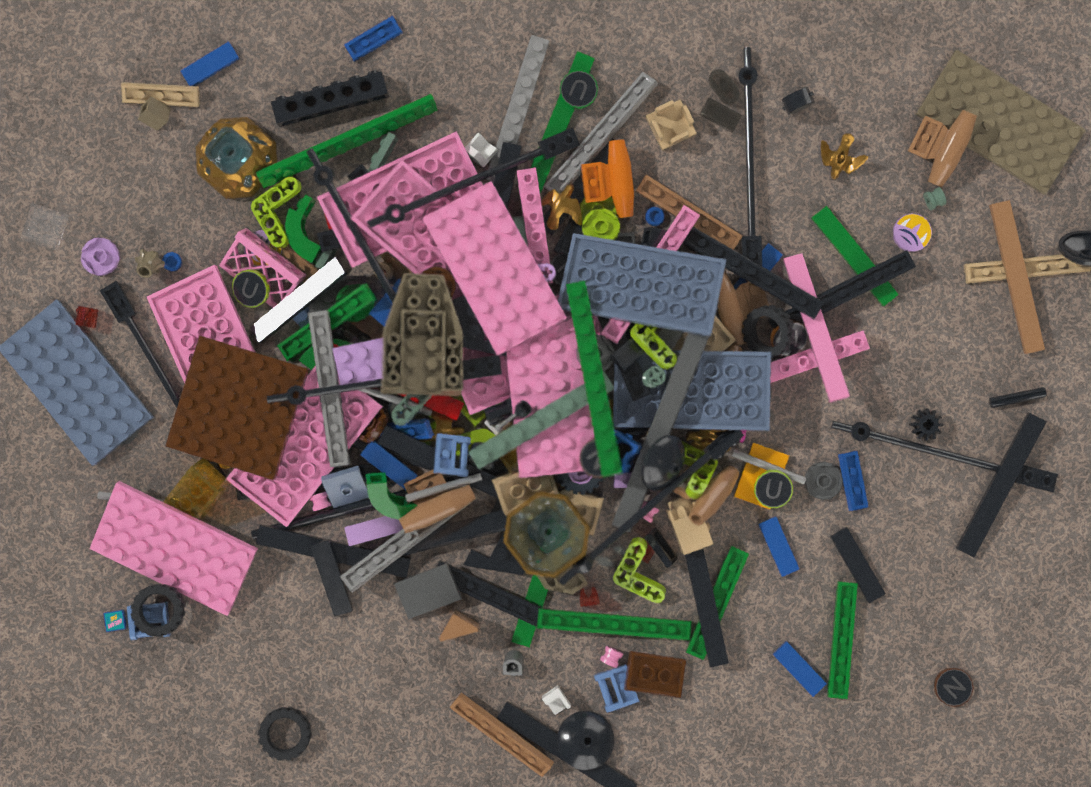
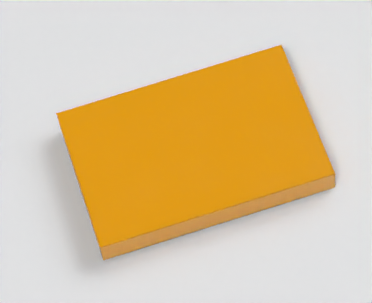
(750, 472)

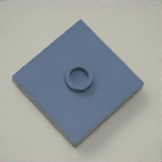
(345, 486)

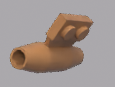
(943, 145)
(737, 304)
(713, 496)
(434, 507)

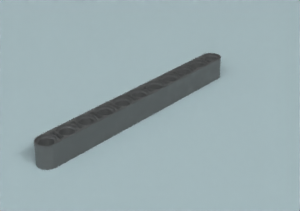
(662, 423)

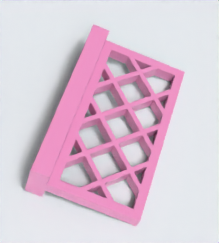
(267, 255)

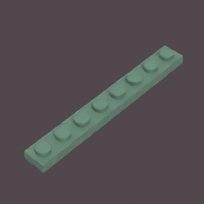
(377, 161)
(532, 425)

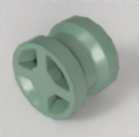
(935, 198)
(657, 374)

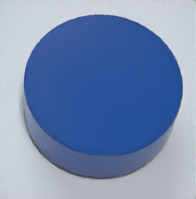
(654, 216)
(172, 261)

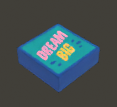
(115, 620)

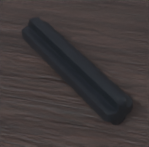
(1017, 397)

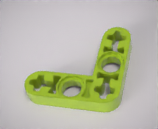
(270, 206)
(648, 336)
(706, 470)
(632, 576)

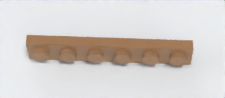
(673, 204)
(501, 734)

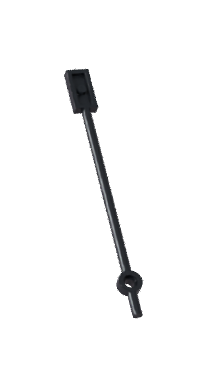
(547, 148)
(319, 170)
(750, 244)
(123, 312)
(472, 369)
(713, 451)
(1028, 475)

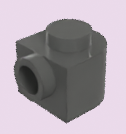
(513, 663)

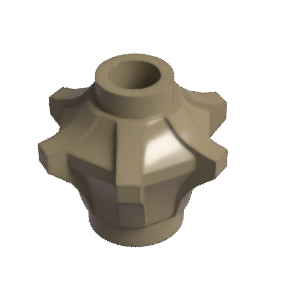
(148, 263)

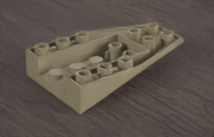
(422, 340)

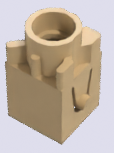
(688, 535)

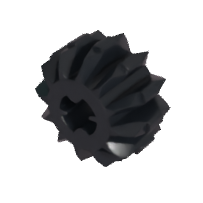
(926, 432)

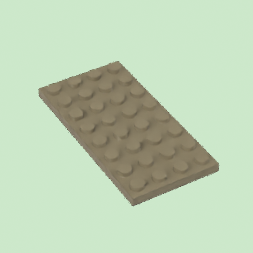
(1010, 124)

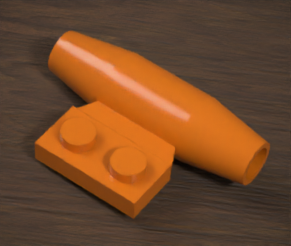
(611, 179)

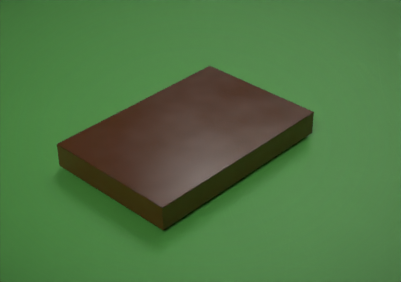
(655, 674)

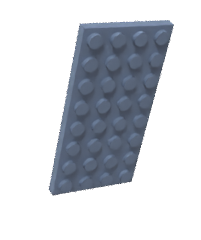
(645, 283)
(75, 382)
(725, 394)

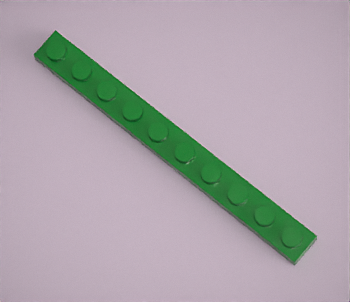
(348, 140)
(594, 379)

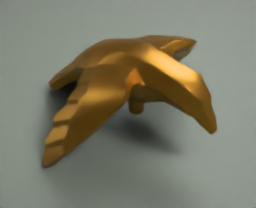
(839, 159)
(561, 204)
(443, 426)
(702, 437)

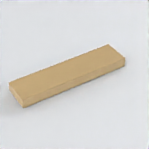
(167, 94)

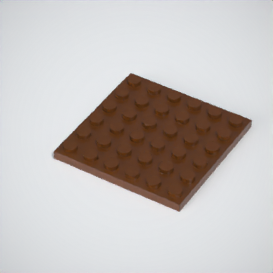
(227, 412)

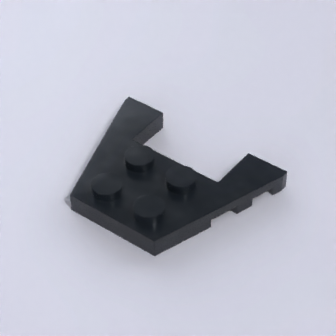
(472, 331)
(500, 559)

